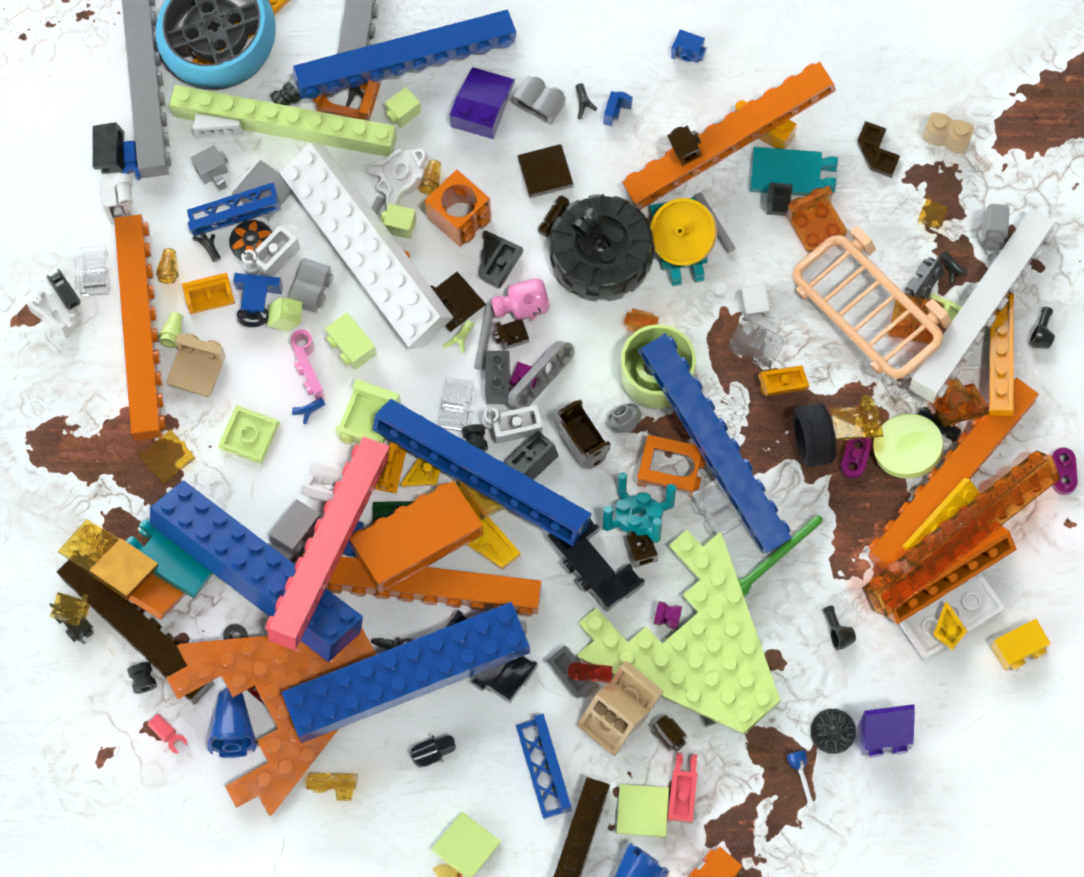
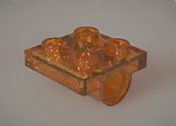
(960, 403)

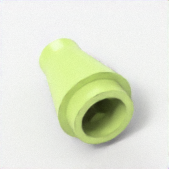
(171, 329)

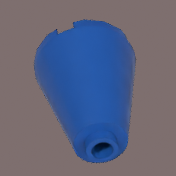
(231, 727)
(639, 864)

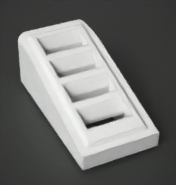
(212, 126)

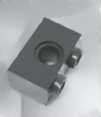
(497, 377)

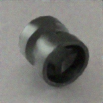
(286, 95)
(589, 221)
(474, 435)
(142, 677)

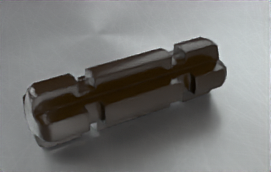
(555, 211)

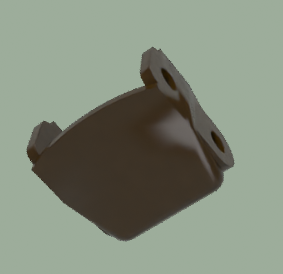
(581, 435)

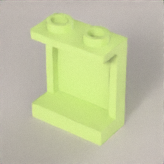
(361, 412)

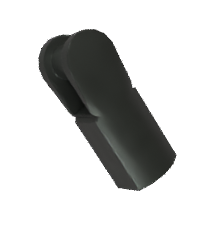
(64, 290)

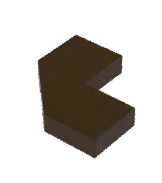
(877, 159)

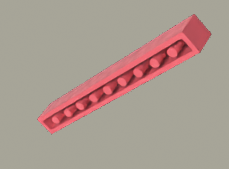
(327, 544)

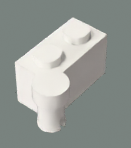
(117, 196)
(271, 253)
(513, 423)

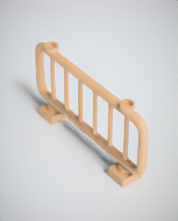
(863, 242)

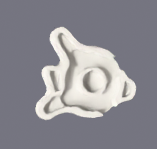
(399, 173)

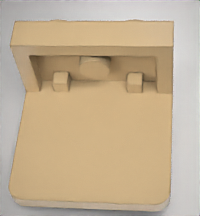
(196, 365)

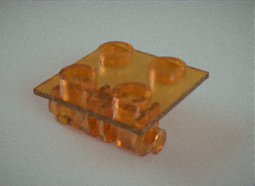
(910, 323)

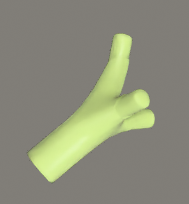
(461, 336)

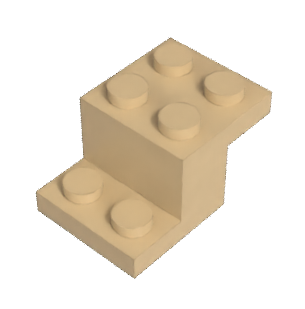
(620, 708)

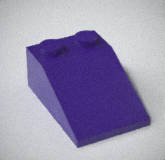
(481, 103)
(887, 730)

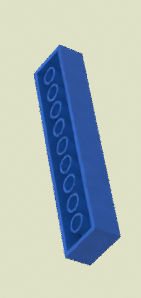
(248, 564)
(406, 672)

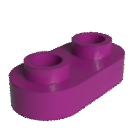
(855, 457)
(1066, 470)

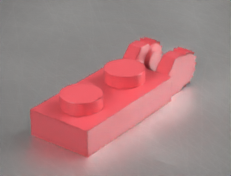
(683, 791)

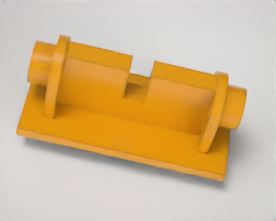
(392, 472)

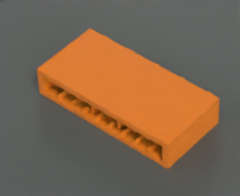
(416, 536)

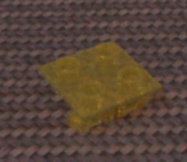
(857, 421)
(87, 545)

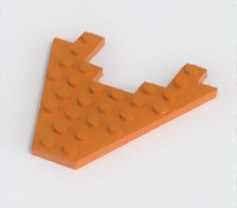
(270, 670)

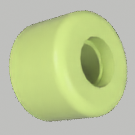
(635, 380)

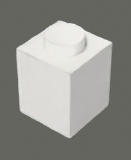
(755, 302)

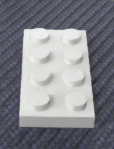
(973, 604)

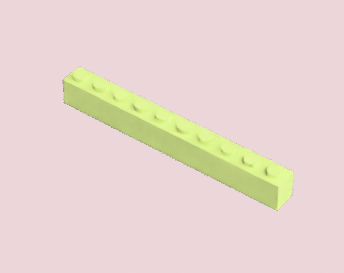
(287, 121)

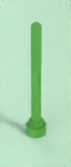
(745, 583)

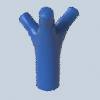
(308, 409)

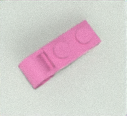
(303, 365)

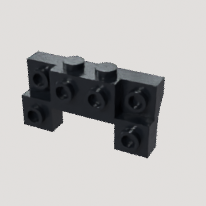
(594, 572)
(503, 679)

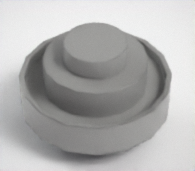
(624, 418)

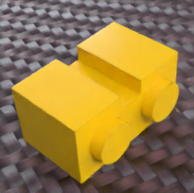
(1020, 645)

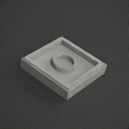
(262, 175)

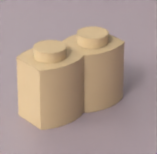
(947, 132)

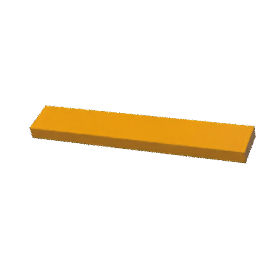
(1002, 362)

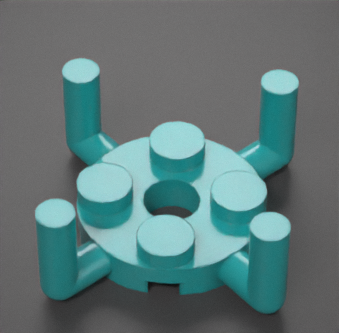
(643, 504)

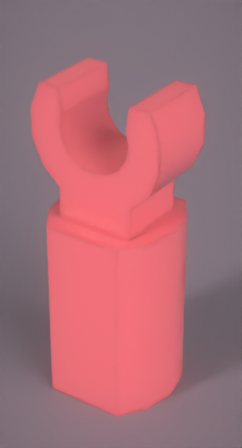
(166, 732)

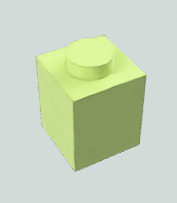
(402, 107)
(399, 220)
(284, 314)

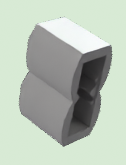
(539, 99)
(995, 227)
(311, 284)

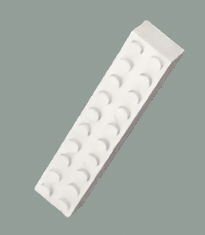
(366, 245)

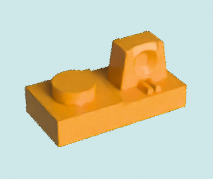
(783, 381)

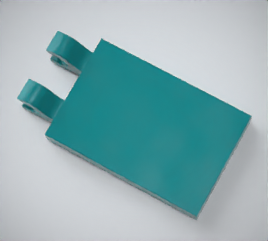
(791, 167)
(174, 564)

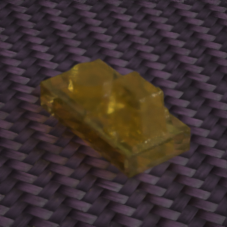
(342, 783)

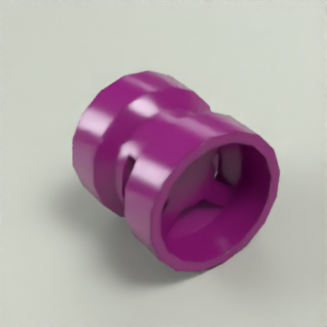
(668, 615)

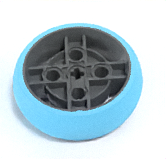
(230, 64)

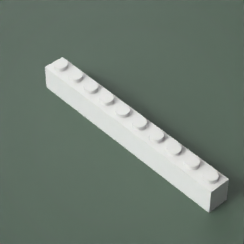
(982, 306)

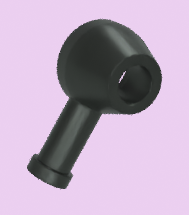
(1042, 336)
(840, 635)

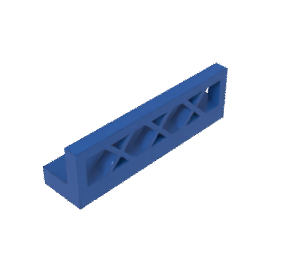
(236, 213)
(553, 765)

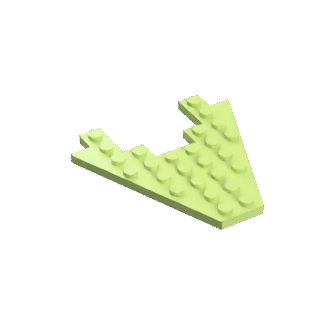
(713, 659)

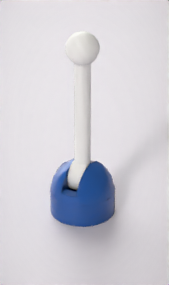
(798, 761)

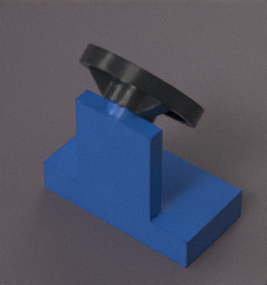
(254, 296)

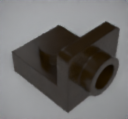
(511, 334)

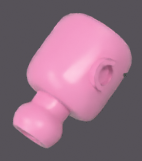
(525, 300)

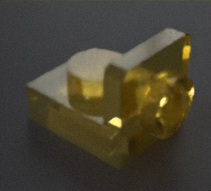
(69, 608)

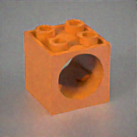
(458, 190)

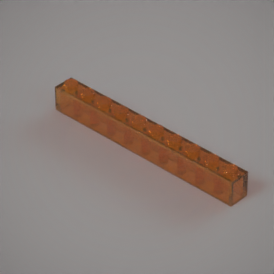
(960, 533)

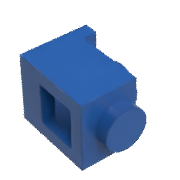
(688, 47)

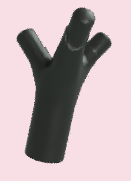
(352, 93)
(584, 101)
(209, 245)
(952, 266)

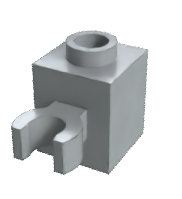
(211, 166)

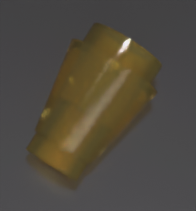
(431, 177)
(168, 268)

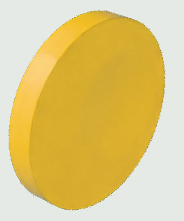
(684, 231)

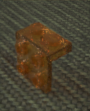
(815, 218)

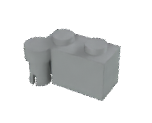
(294, 530)

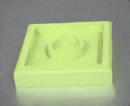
(249, 434)
(642, 810)
(466, 846)

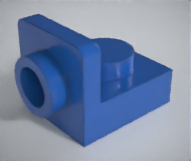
(615, 102)

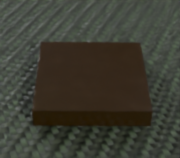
(545, 171)

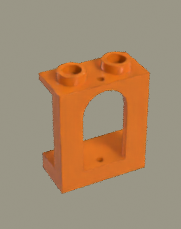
(364, 113)
(687, 484)

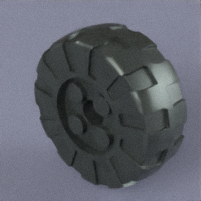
(626, 252)

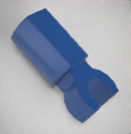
(130, 158)

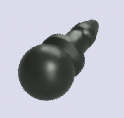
(388, 643)

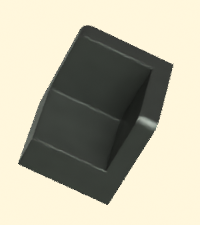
(778, 198)

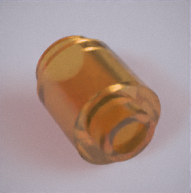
(638, 319)

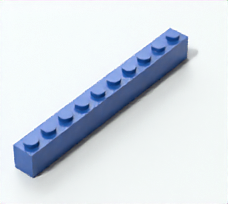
(404, 54)
(714, 443)
(482, 472)

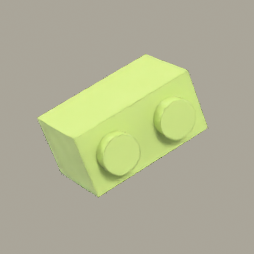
(350, 341)

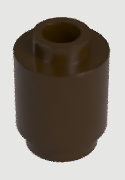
(669, 733)

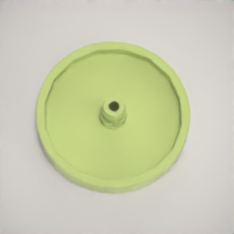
(908, 446)

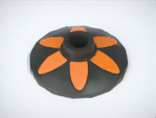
(238, 237)

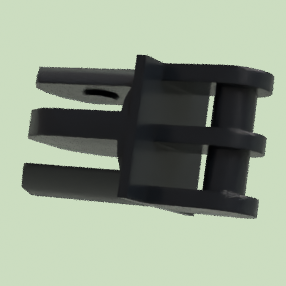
(432, 751)

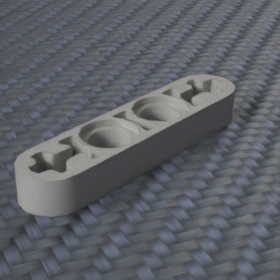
(559, 355)

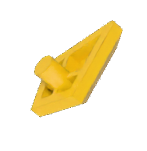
(421, 475)
(949, 628)

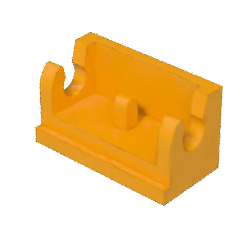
(208, 293)

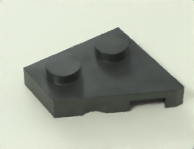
(498, 258)

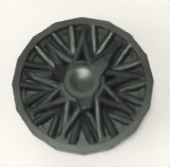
(833, 731)

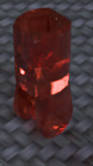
(590, 672)

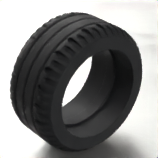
(814, 434)

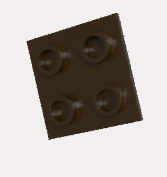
(458, 299)

